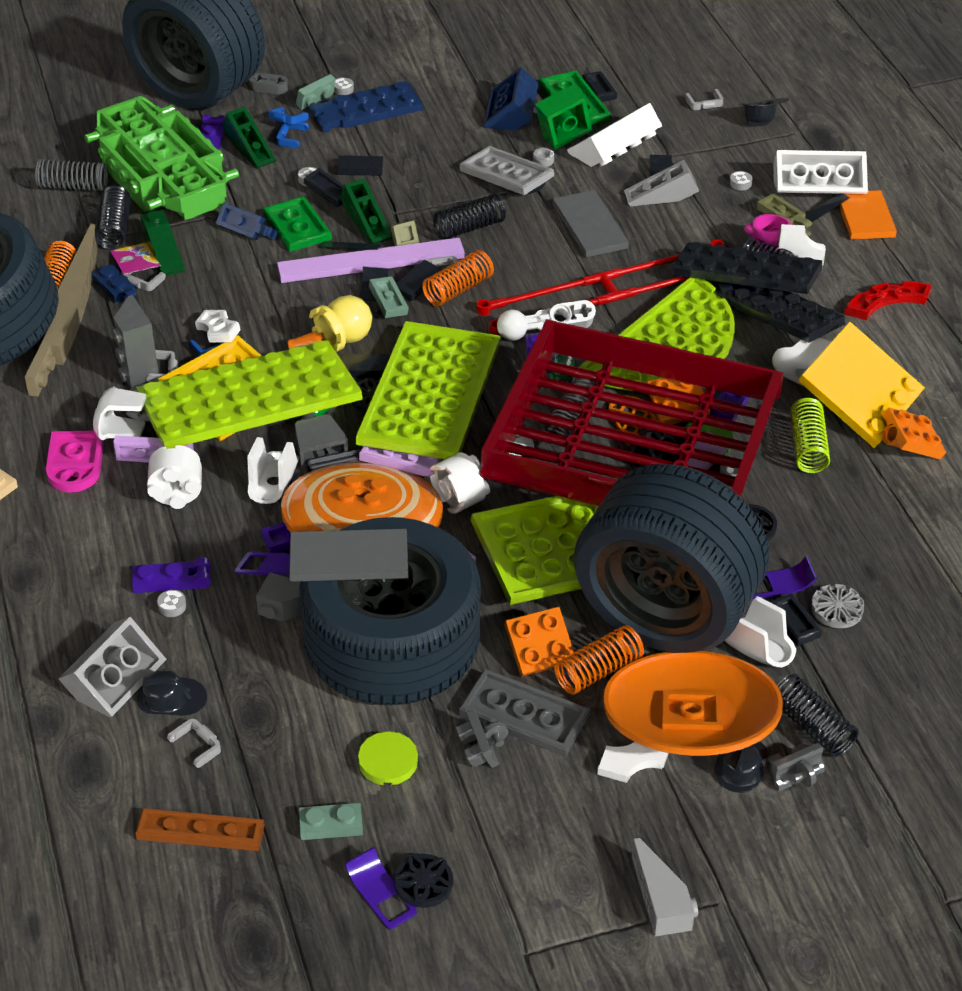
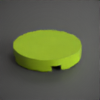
(388, 758)

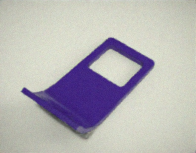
(274, 563)
(790, 580)
(375, 885)

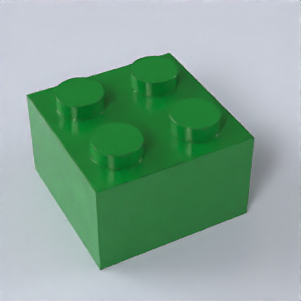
(563, 117)

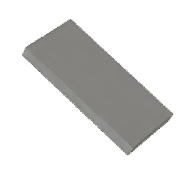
(506, 170)

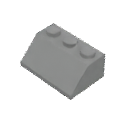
(113, 667)

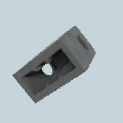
(318, 437)

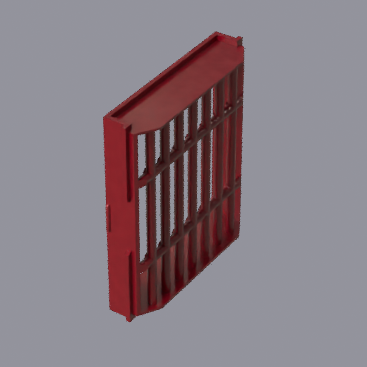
(635, 356)

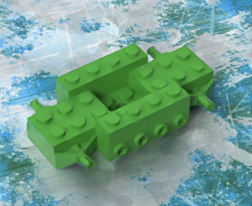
(160, 158)

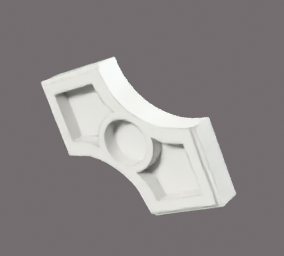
(795, 240)
(217, 326)
(624, 761)

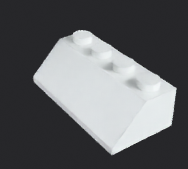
(617, 137)
(820, 172)

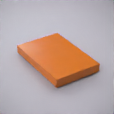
(867, 216)

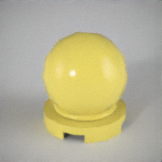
(342, 321)

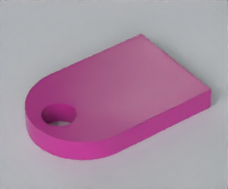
(74, 456)

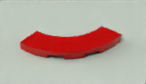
(883, 294)

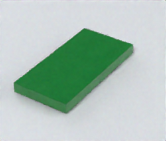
(552, 84)

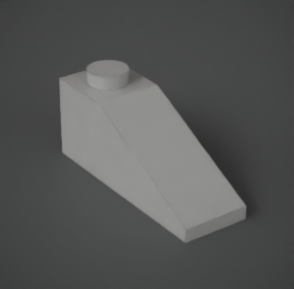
(664, 187)
(663, 893)

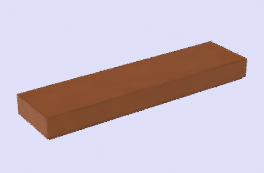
(200, 829)

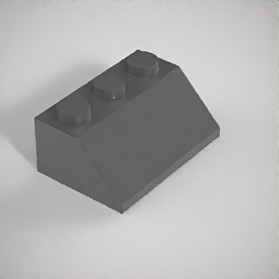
(135, 343)

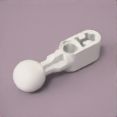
(513, 324)

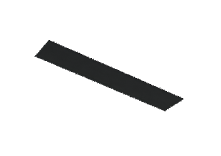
(826, 207)
(351, 245)

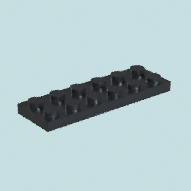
(747, 267)
(782, 310)

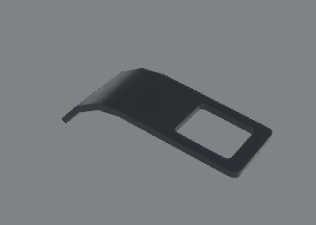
(365, 292)

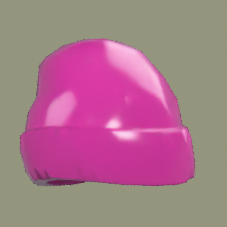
(767, 229)

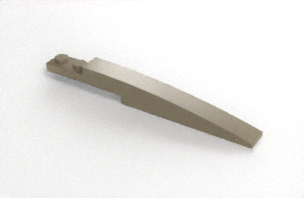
(72, 301)

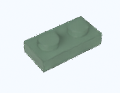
(315, 91)
(388, 297)
(330, 821)

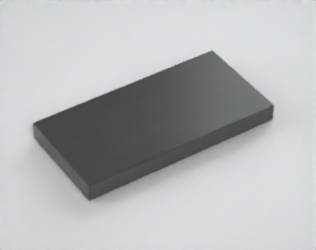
(590, 223)
(348, 555)
(526, 711)

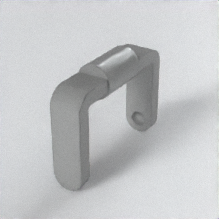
(707, 104)
(443, 261)
(141, 284)
(172, 364)
(203, 732)

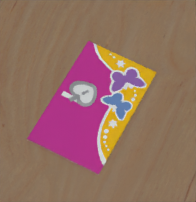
(135, 258)

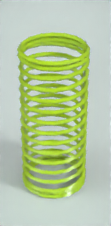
(796, 430)

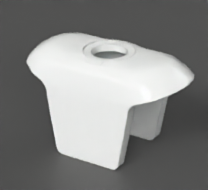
(798, 359)
(107, 424)
(267, 465)
(763, 635)

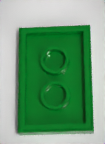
(297, 223)

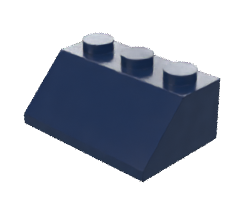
(511, 102)

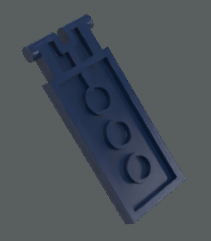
(366, 106)

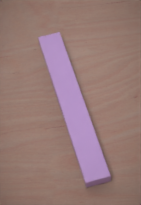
(354, 261)

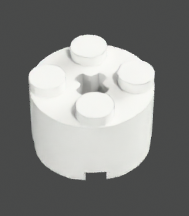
(174, 476)
(459, 481)

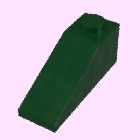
(247, 137)
(365, 211)
(162, 242)

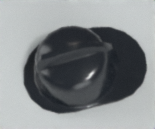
(761, 112)
(171, 695)
(742, 769)

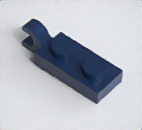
(244, 222)
(113, 283)

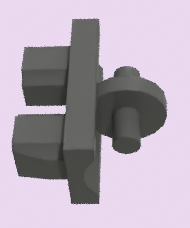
(476, 730)
(797, 767)

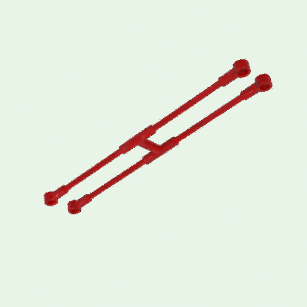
(485, 306)

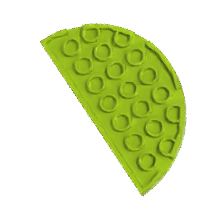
(685, 319)

